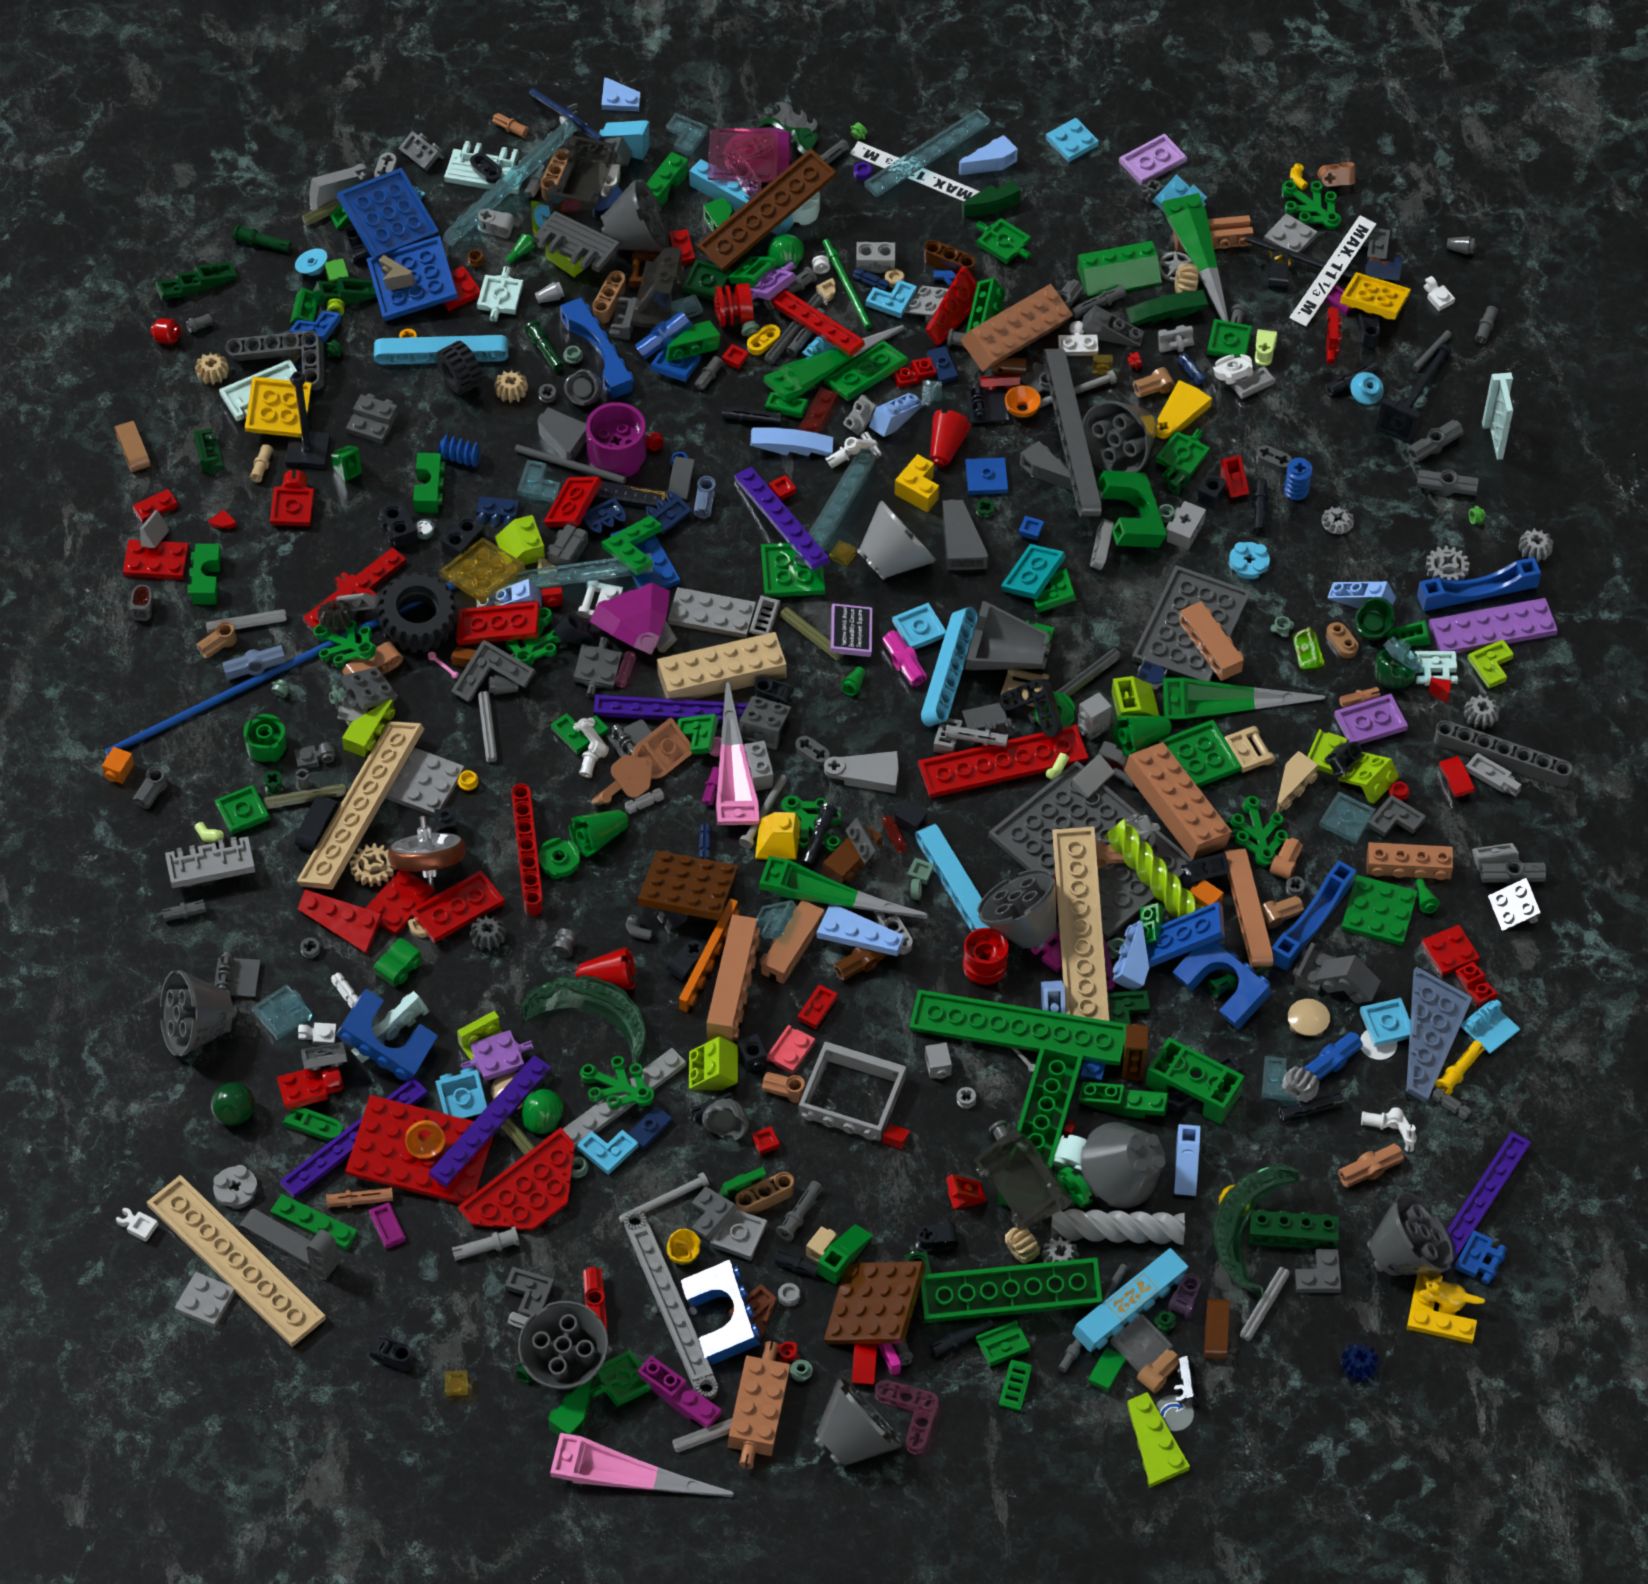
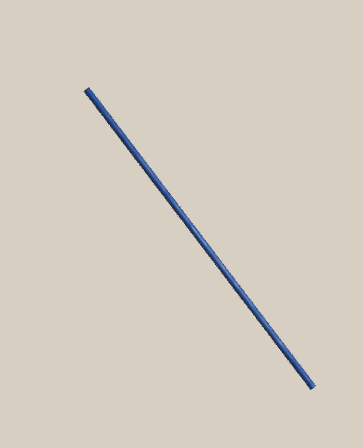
(247, 684)

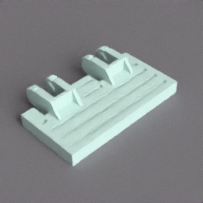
(460, 171)
(237, 394)

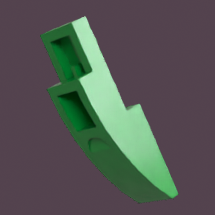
(1124, 1102)

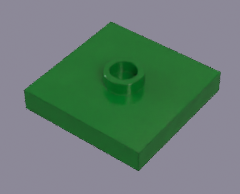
(1229, 339)
(242, 809)
(731, 1188)

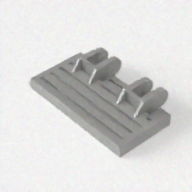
(210, 863)

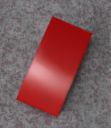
(918, 371)
(1456, 776)
(1475, 984)
(864, 1364)

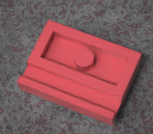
(790, 1049)

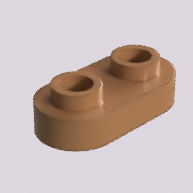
(1340, 638)

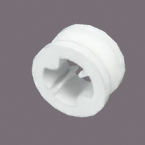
(820, 264)

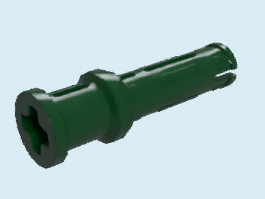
(252, 237)
(540, 340)
(1229, 982)

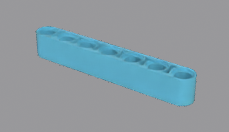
(424, 349)
(949, 666)
(951, 874)

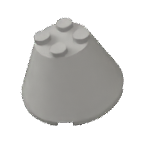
(891, 545)

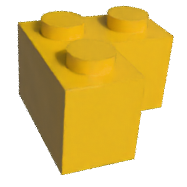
(916, 485)

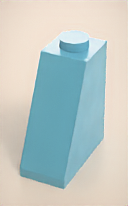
(633, 132)

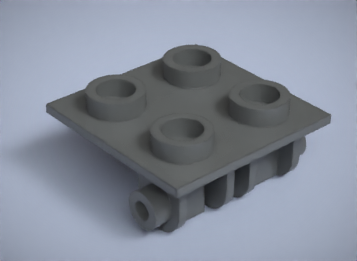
(988, 717)
(626, 738)
(237, 975)

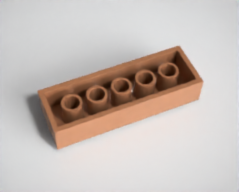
(1016, 327)
(1177, 801)
(733, 979)

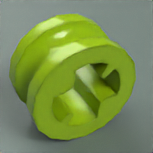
(335, 305)

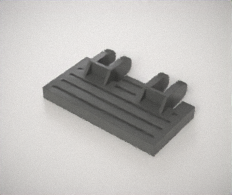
(576, 241)

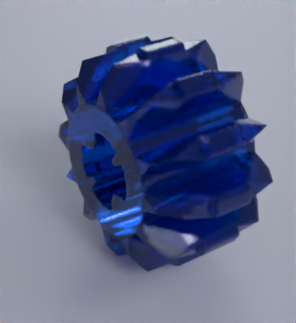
(1359, 1361)

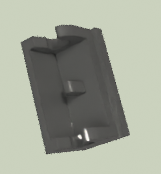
(621, 324)

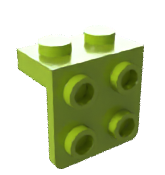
(1373, 774)

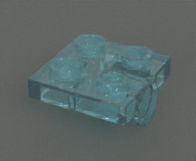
(282, 1011)

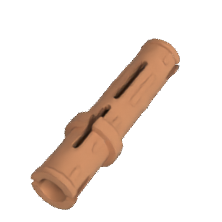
(359, 1197)

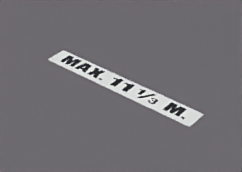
(922, 176)
(1332, 270)

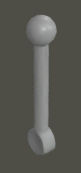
(1030, 1066)

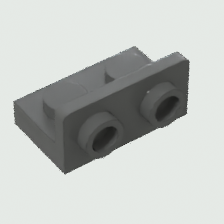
(420, 150)
(1309, 968)

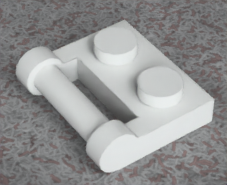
(606, 592)

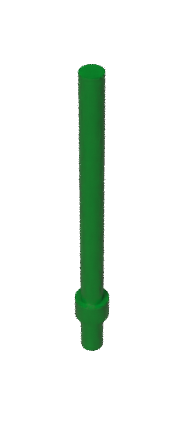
(833, 257)

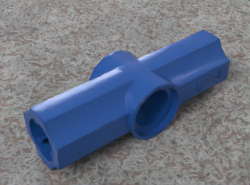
(663, 334)
(1334, 1055)

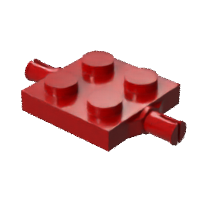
(1333, 335)

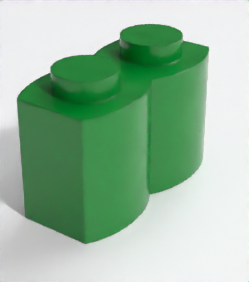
(398, 962)

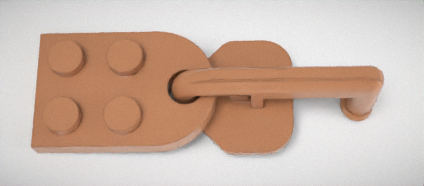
(649, 761)

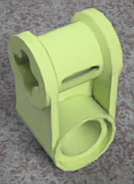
(1265, 347)

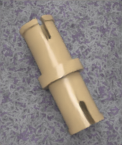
(261, 463)

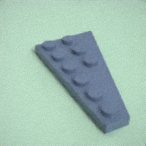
(1435, 1020)

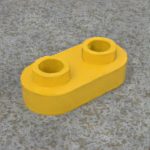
(761, 342)

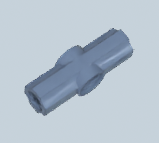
(263, 659)

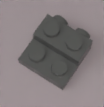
(372, 418)

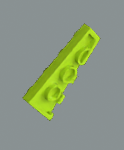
(1157, 1446)

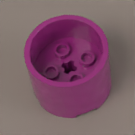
(616, 438)

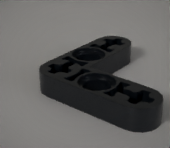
(1039, 699)

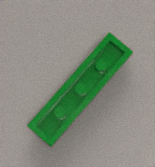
(312, 1221)

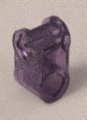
(1184, 1298)

